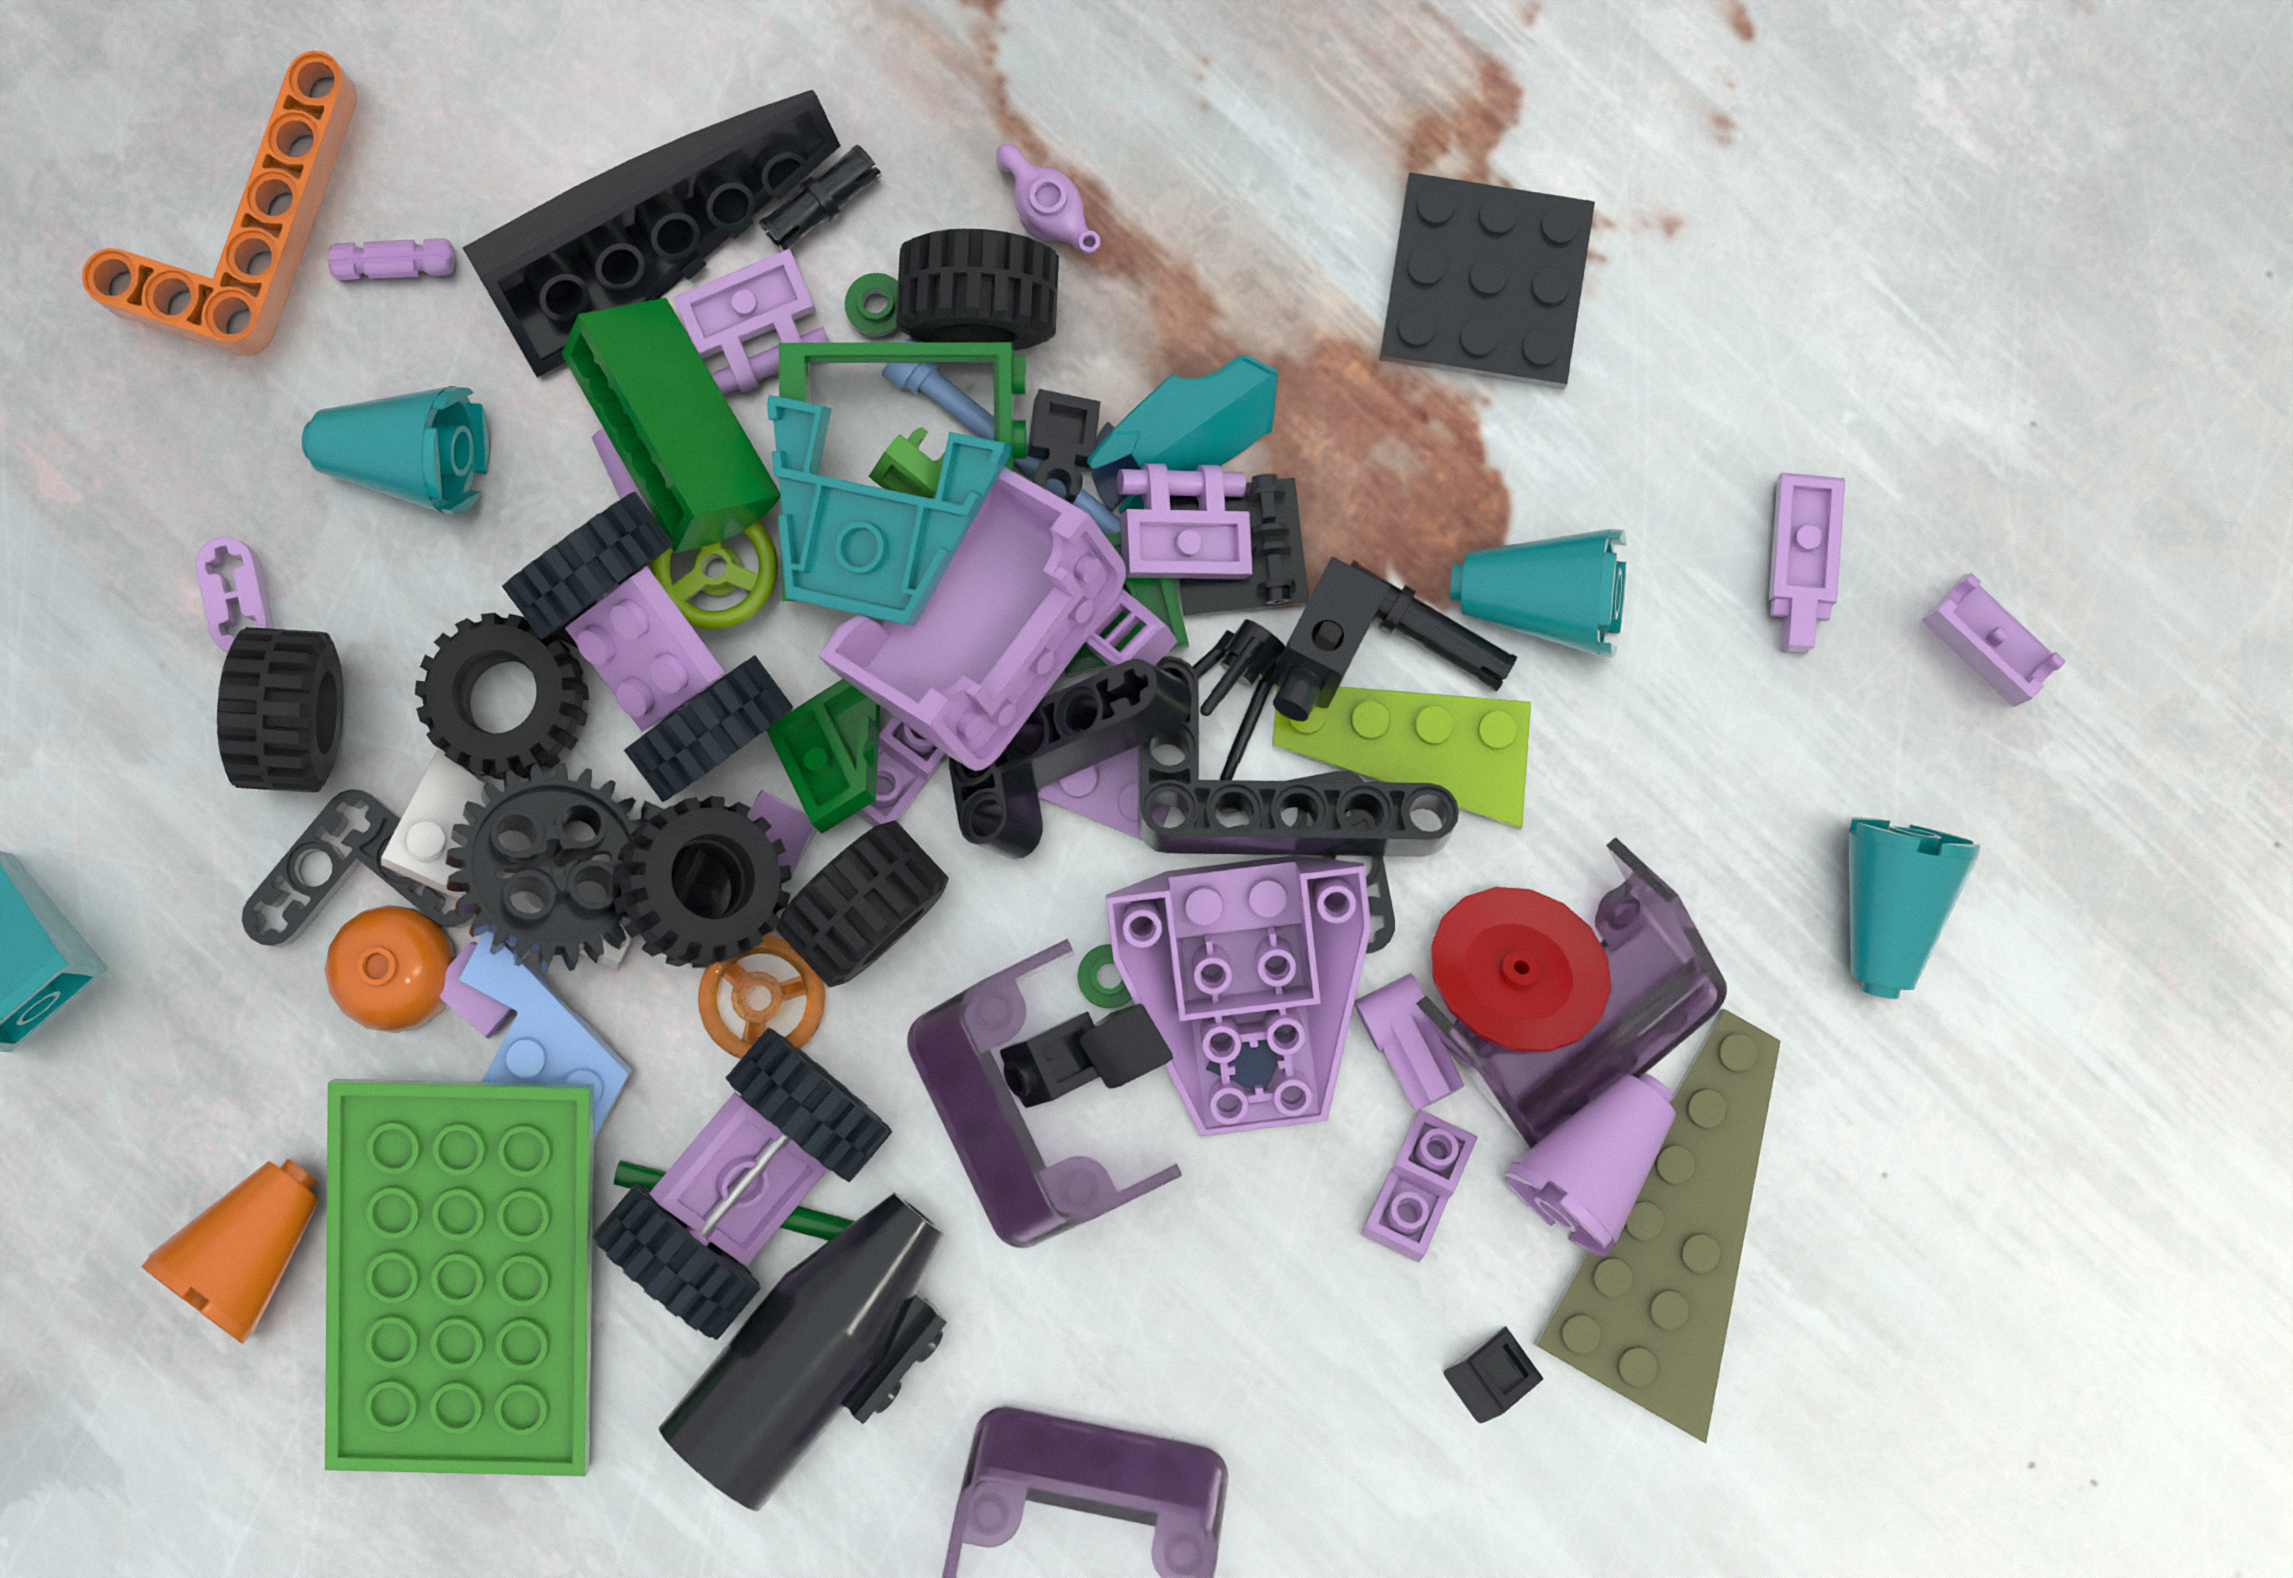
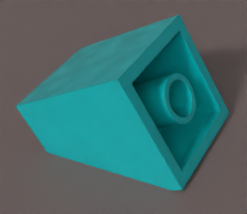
(40, 956)

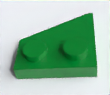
(831, 753)

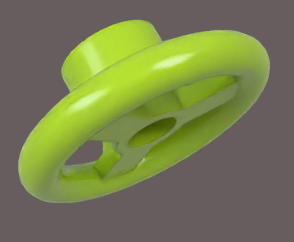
(735, 577)

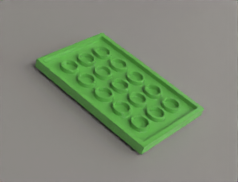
(459, 1277)

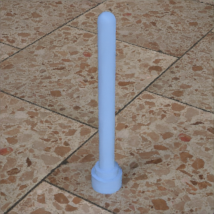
(927, 379)

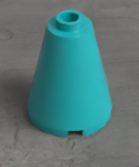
(405, 446)
(1548, 588)
(1901, 899)

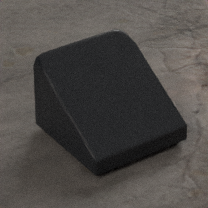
(1125, 1046)
(1493, 1376)

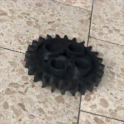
(539, 812)

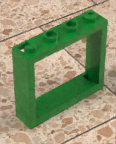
(1008, 374)

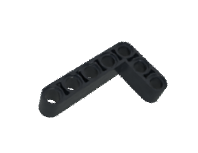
(1265, 800)

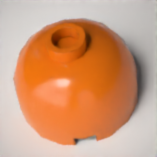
(389, 968)

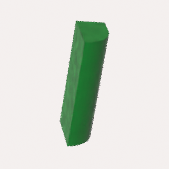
(669, 423)

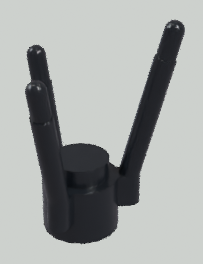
(1248, 656)

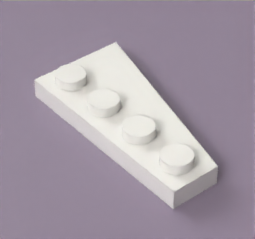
(424, 837)

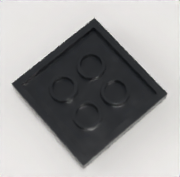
(1487, 280)

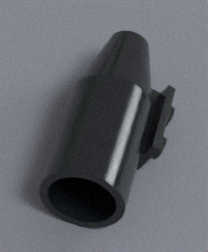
(820, 1341)

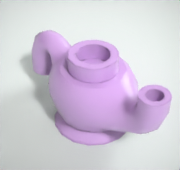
(1047, 202)

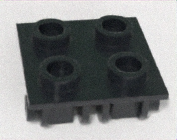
(1276, 553)

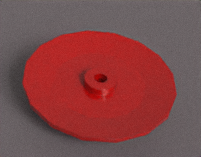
(1520, 969)

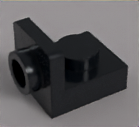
(1049, 1062)

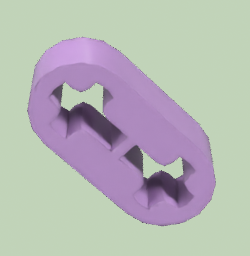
(216, 590)

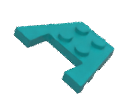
(864, 543)

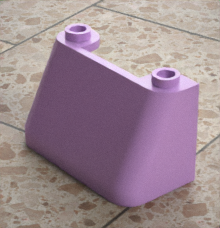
(996, 627)

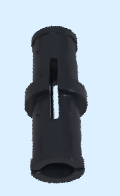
(820, 198)

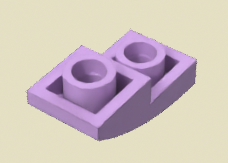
(903, 770)
(1419, 1185)

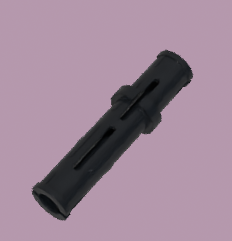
(1441, 634)

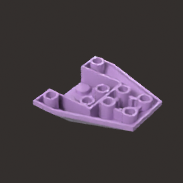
(1234, 960)

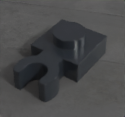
(1063, 435)

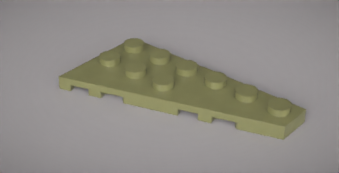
(1662, 1298)

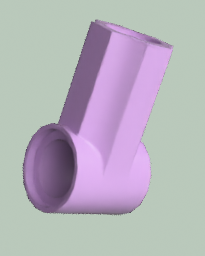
(1409, 1041)

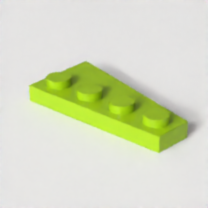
(1412, 737)

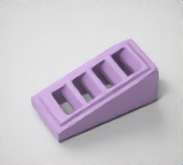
(1148, 644)

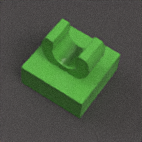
(907, 468)

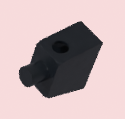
(1326, 639)

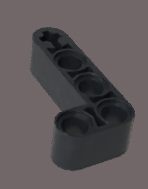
(1061, 737)

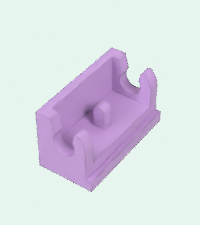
(1992, 641)

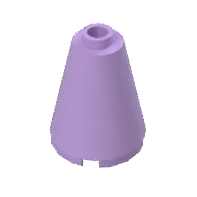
(1596, 1162)

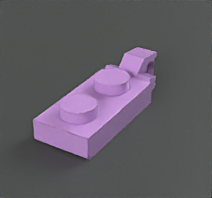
(1805, 555)

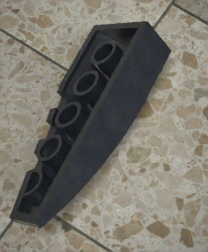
(644, 222)

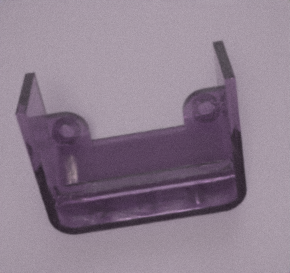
(1659, 997)
(985, 1126)
(1096, 1471)

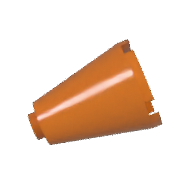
(238, 1247)

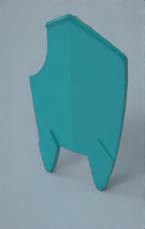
(1195, 420)

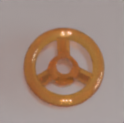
(744, 983)

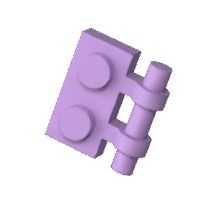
(743, 307)
(1184, 542)

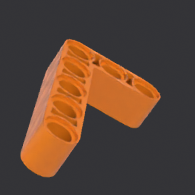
(252, 228)

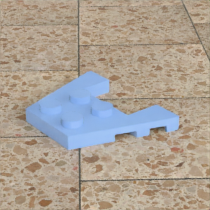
(546, 1037)

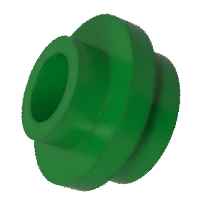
(867, 322)
(1088, 982)

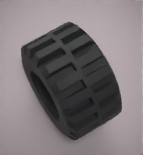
(977, 288)
(458, 667)
(280, 709)
(742, 851)
(862, 903)

